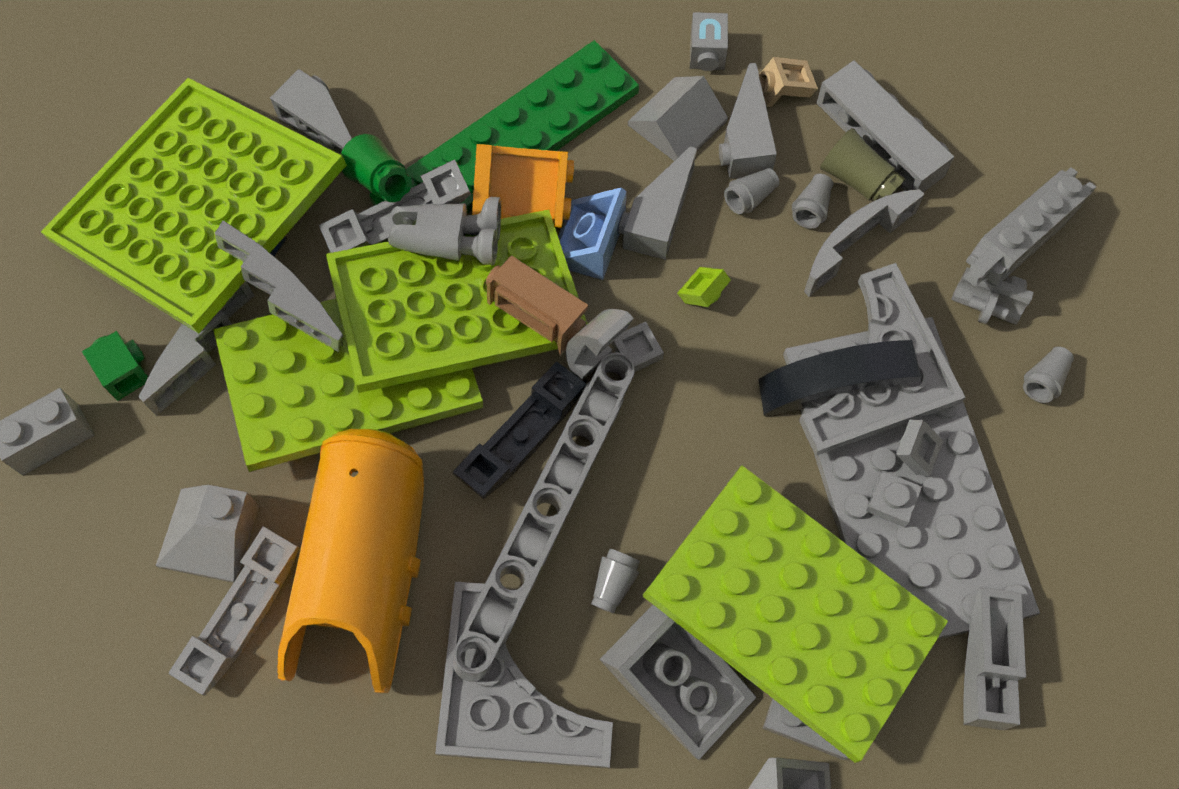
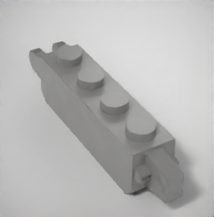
(1027, 228)

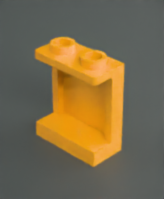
(523, 180)

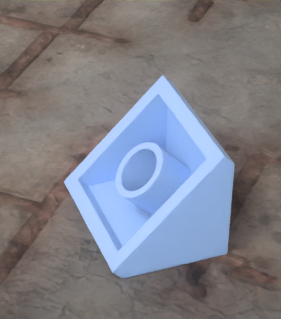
(592, 232)

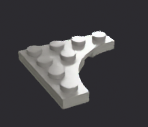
(871, 410)
(505, 713)

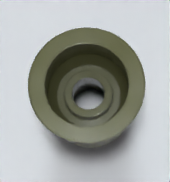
(862, 167)

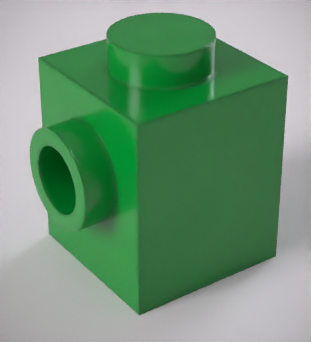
(117, 364)

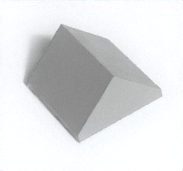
(680, 116)

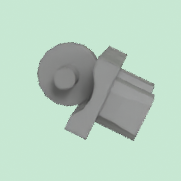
(1004, 301)

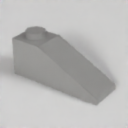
(309, 109)
(748, 136)
(657, 209)

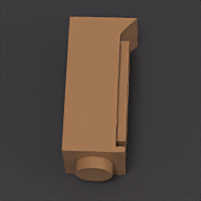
(536, 301)

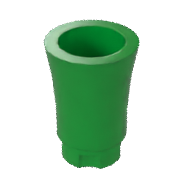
(375, 168)

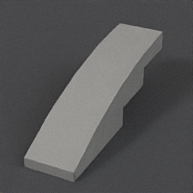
(288, 296)
(187, 357)

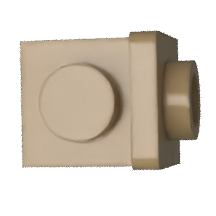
(786, 78)

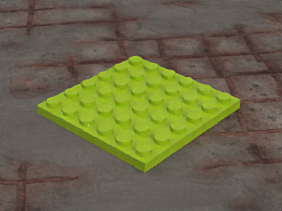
(170, 187)

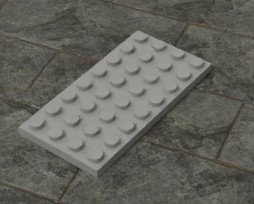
(957, 525)

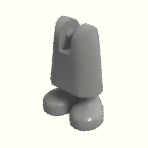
(441, 230)

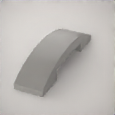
(886, 211)
(373, 225)
(593, 341)
(239, 613)

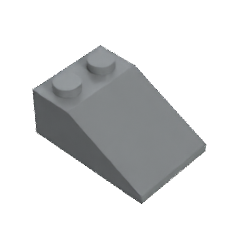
(678, 680)

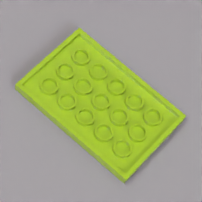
(430, 314)
(299, 391)
(797, 612)

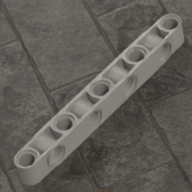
(534, 533)

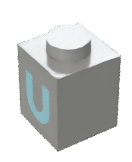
(708, 41)

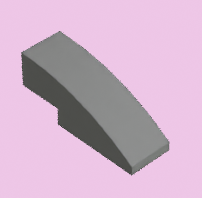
(994, 660)

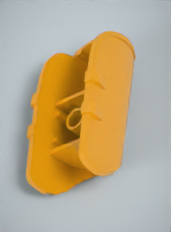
(358, 549)

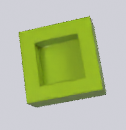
(704, 286)

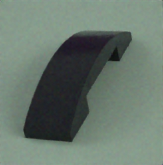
(838, 372)
(522, 433)

